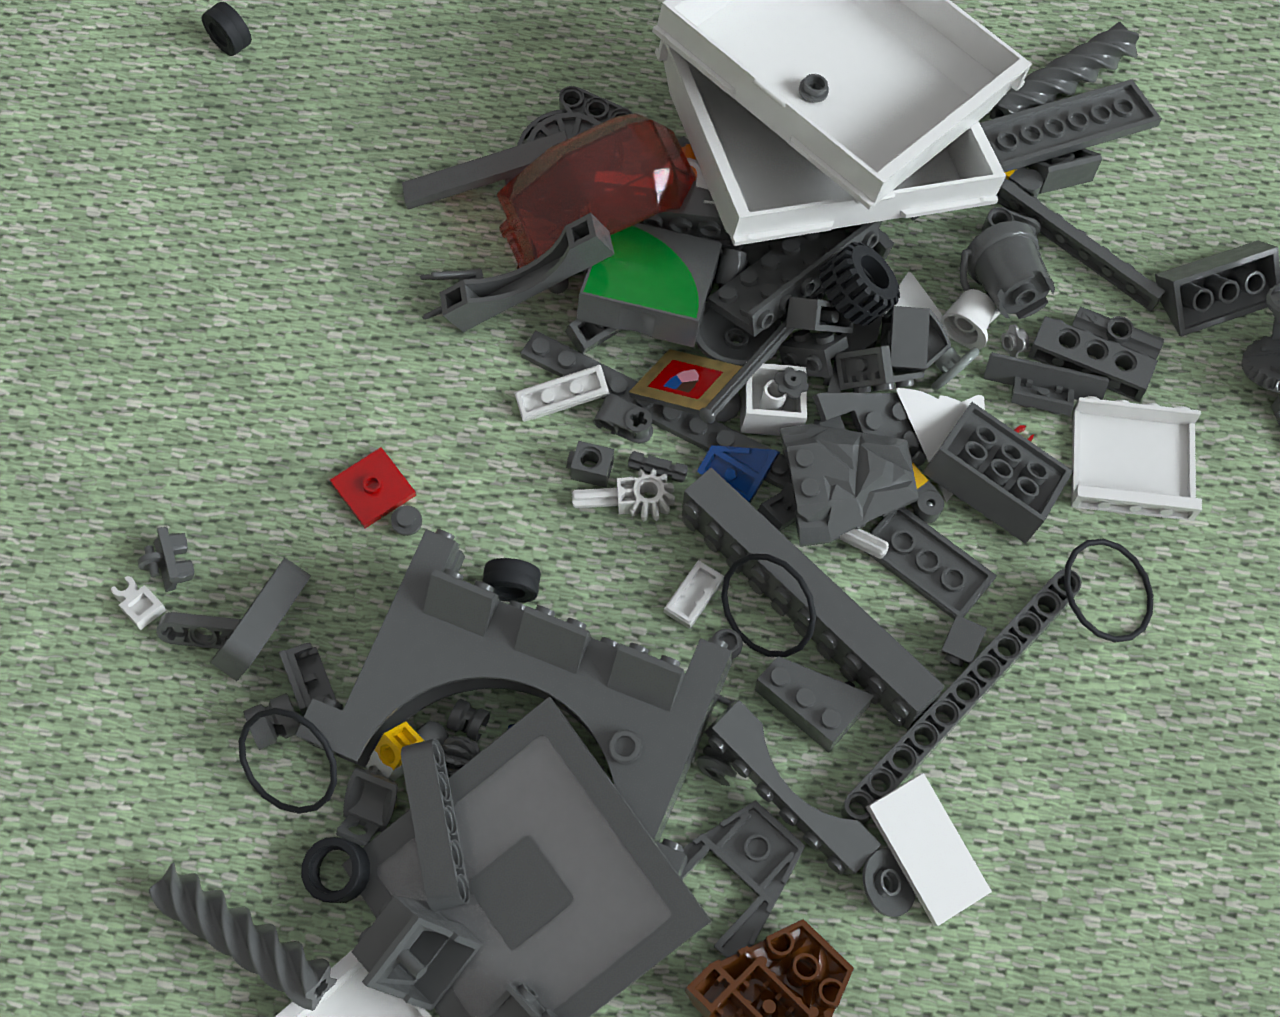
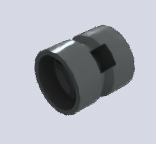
(269, 728)

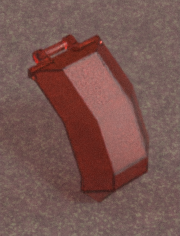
(611, 170)

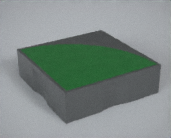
(651, 284)

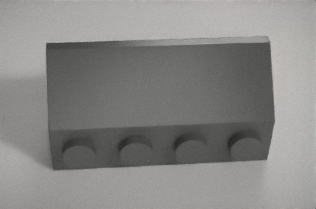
(1219, 286)

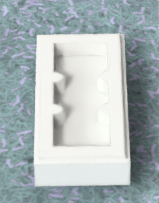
(693, 594)

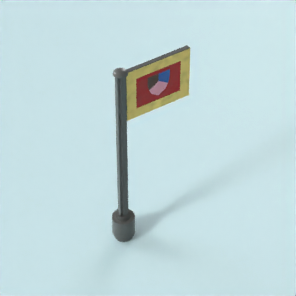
(702, 383)

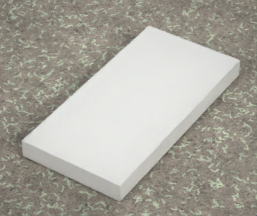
(928, 849)

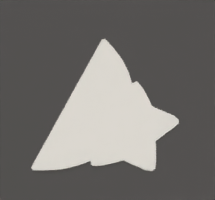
(934, 419)

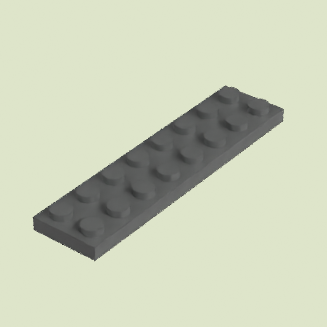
(1069, 125)

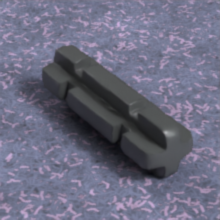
(638, 461)

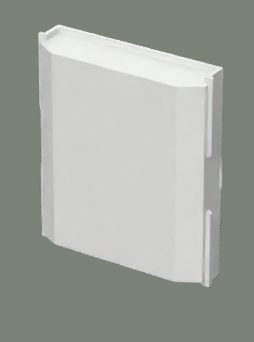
(896, 73)
(776, 193)

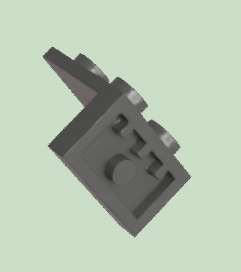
(870, 368)

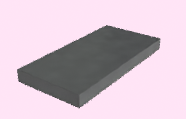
(931, 563)

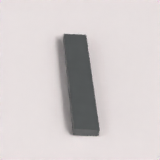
(476, 172)

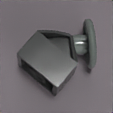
(920, 340)

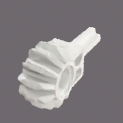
(629, 496)

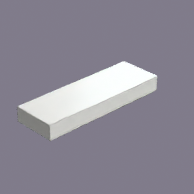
(562, 393)

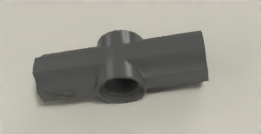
(1129, 336)

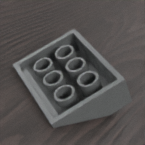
(998, 472)

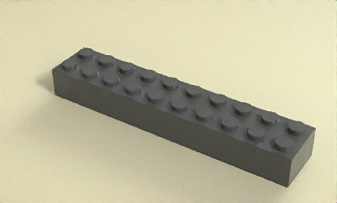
(841, 626)

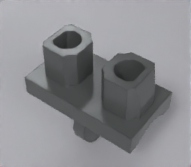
(166, 547)

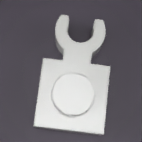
(138, 604)

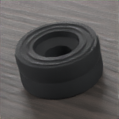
(226, 28)
(512, 579)

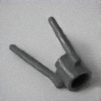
(446, 275)

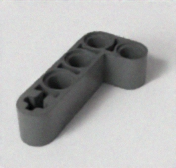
(260, 620)

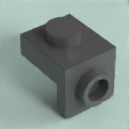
(781, 508)

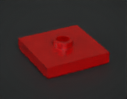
(373, 487)

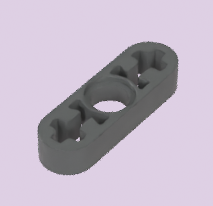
(174, 629)

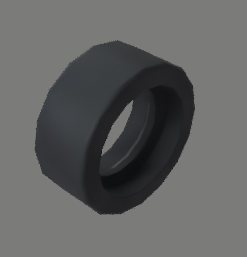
(311, 870)

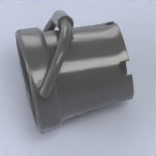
(1008, 268)

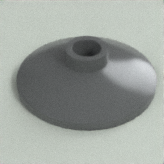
(886, 884)

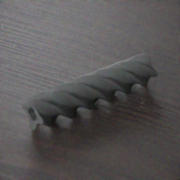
(1065, 72)
(234, 934)

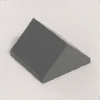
(1068, 169)

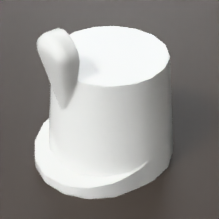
(969, 319)

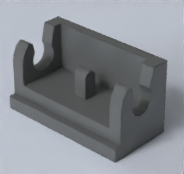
(306, 675)

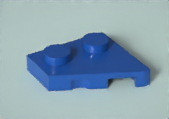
(740, 467)

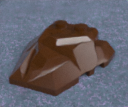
(779, 977)

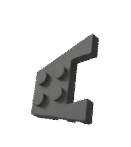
(870, 412)

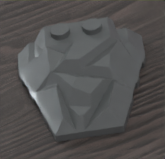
(844, 479)

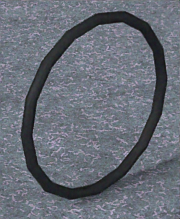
(1067, 578)
(804, 587)
(333, 765)

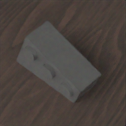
(812, 700)

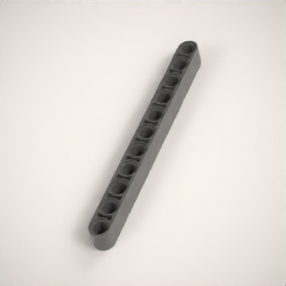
(970, 682)

